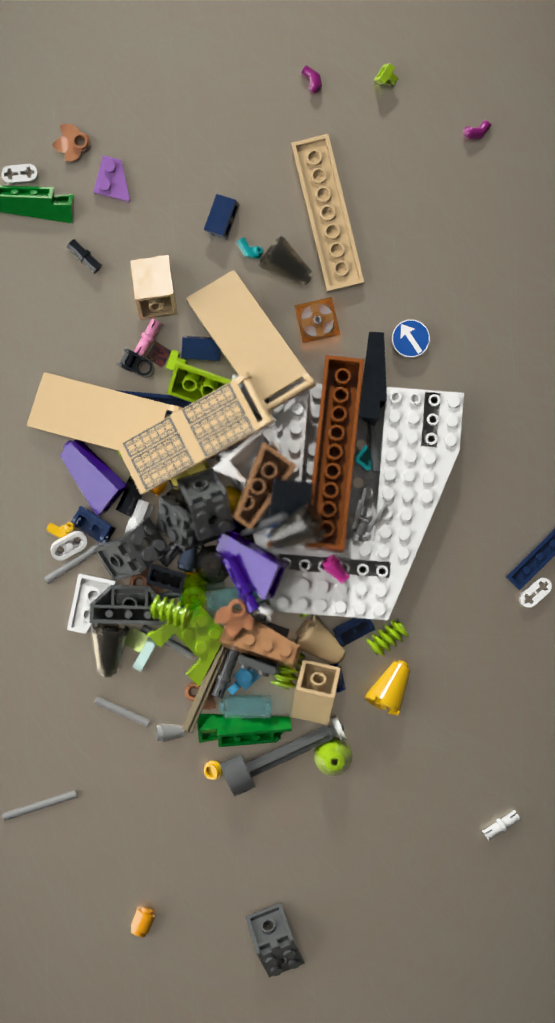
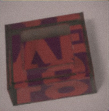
(158, 354)

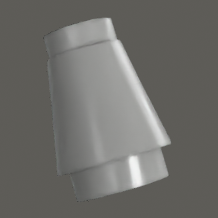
(168, 732)

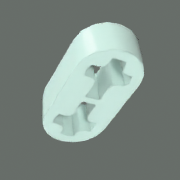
(144, 655)

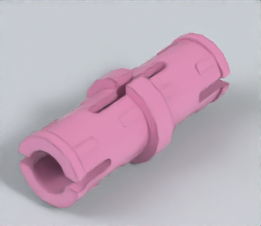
(148, 337)

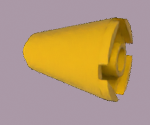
(390, 688)

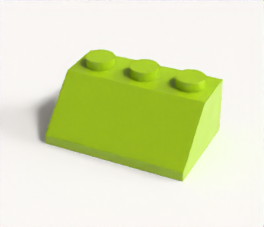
(193, 383)

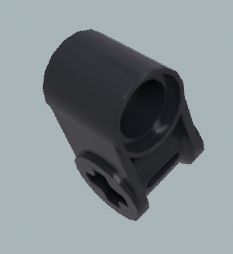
(132, 362)

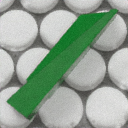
(36, 203)
(241, 730)

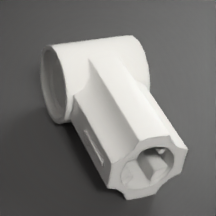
(142, 510)

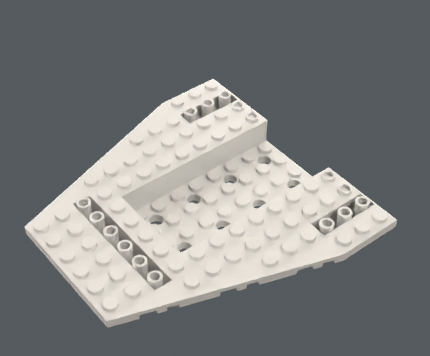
(416, 451)

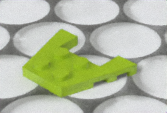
(200, 637)

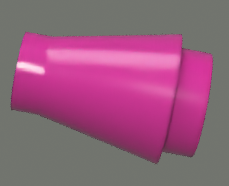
(335, 568)

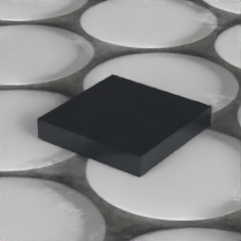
(288, 496)

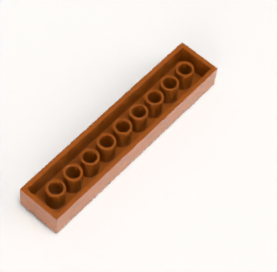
(336, 448)

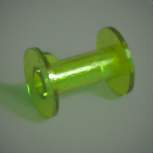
(194, 592)

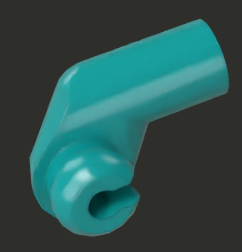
(249, 251)

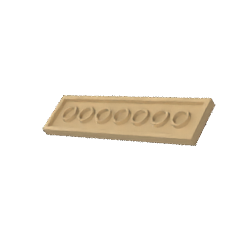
(327, 212)

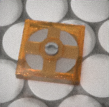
(317, 320)

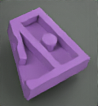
(112, 180)

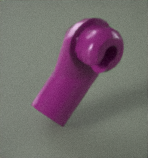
(314, 77)
(475, 133)

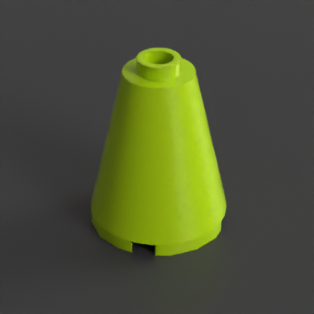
(330, 750)

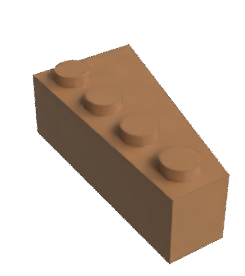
(258, 487)
(263, 644)

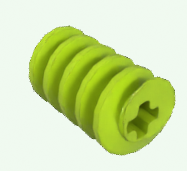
(172, 613)
(388, 637)
(287, 674)

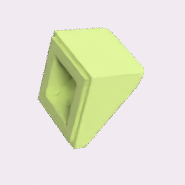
(137, 639)

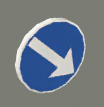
(410, 338)

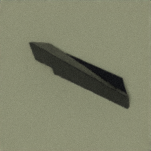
(374, 380)

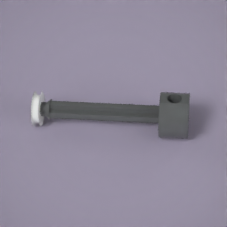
(240, 774)

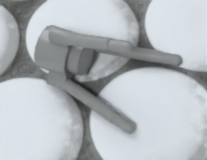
(360, 525)

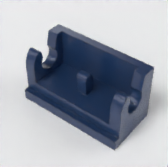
(221, 216)
(200, 348)
(93, 525)
(353, 630)

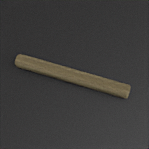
(204, 690)

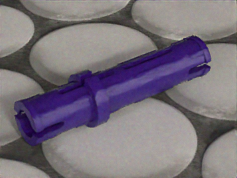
(240, 584)

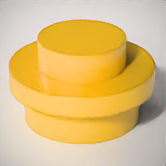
(213, 770)

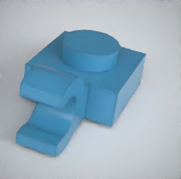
(243, 678)

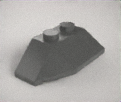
(124, 606)

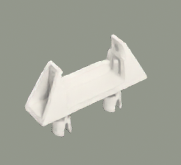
(230, 458)

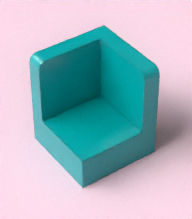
(363, 459)

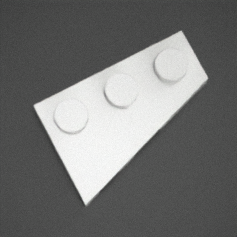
(86, 591)

